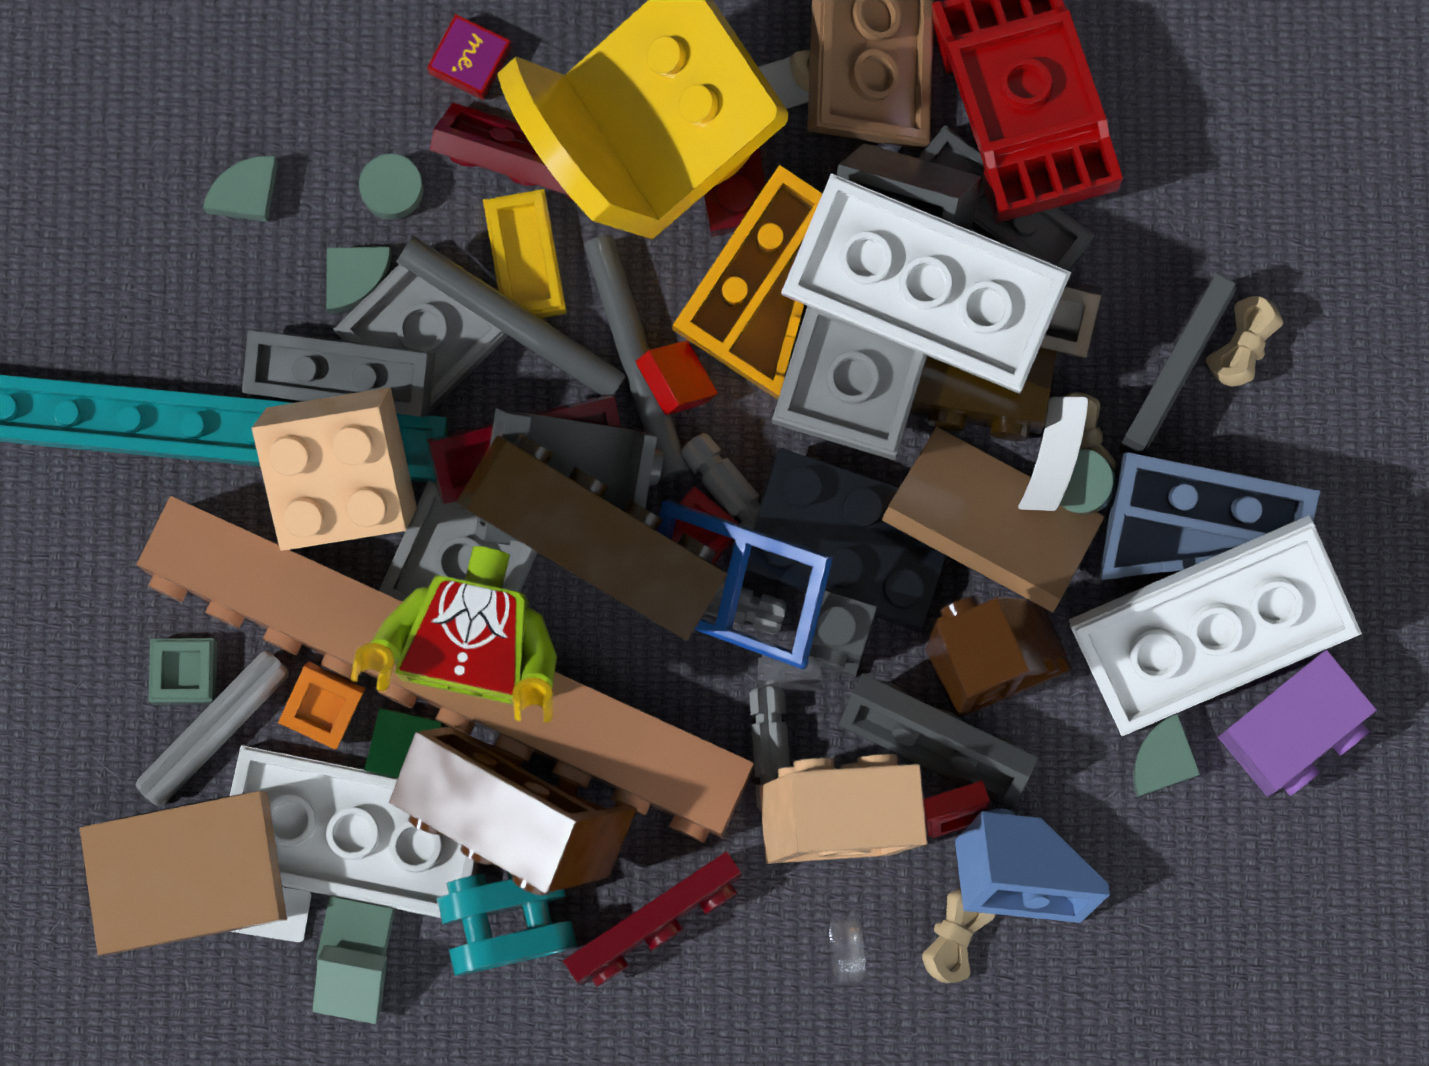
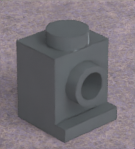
(841, 633)

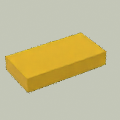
(525, 252)

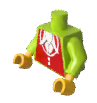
(467, 639)

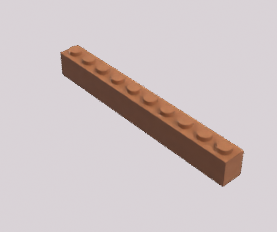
(336, 615)

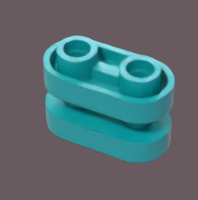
(474, 900)

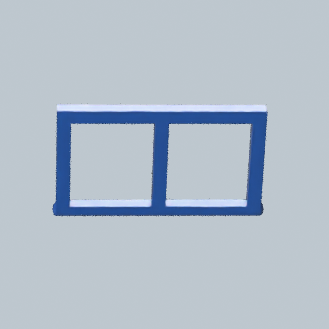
(744, 540)

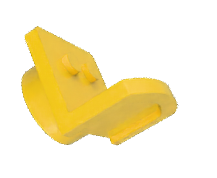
(647, 115)

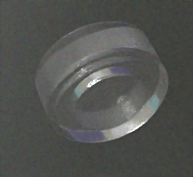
(847, 950)

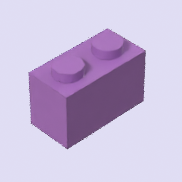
(1298, 725)

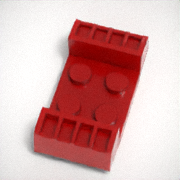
(1027, 103)

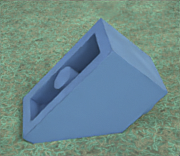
(1024, 870)

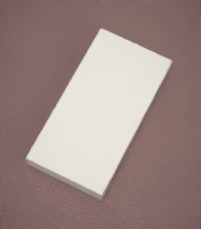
(925, 283)
(1215, 626)
(345, 837)

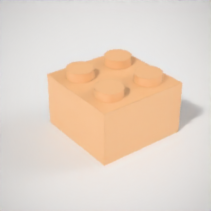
(335, 469)
(842, 812)

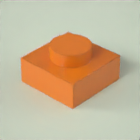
(321, 705)

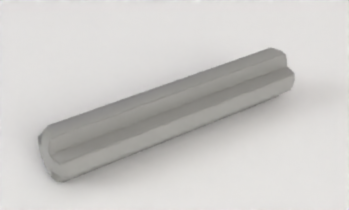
(212, 728)

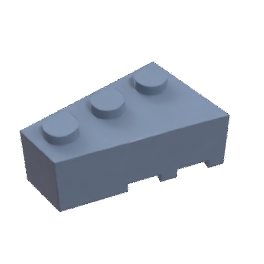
(1183, 514)

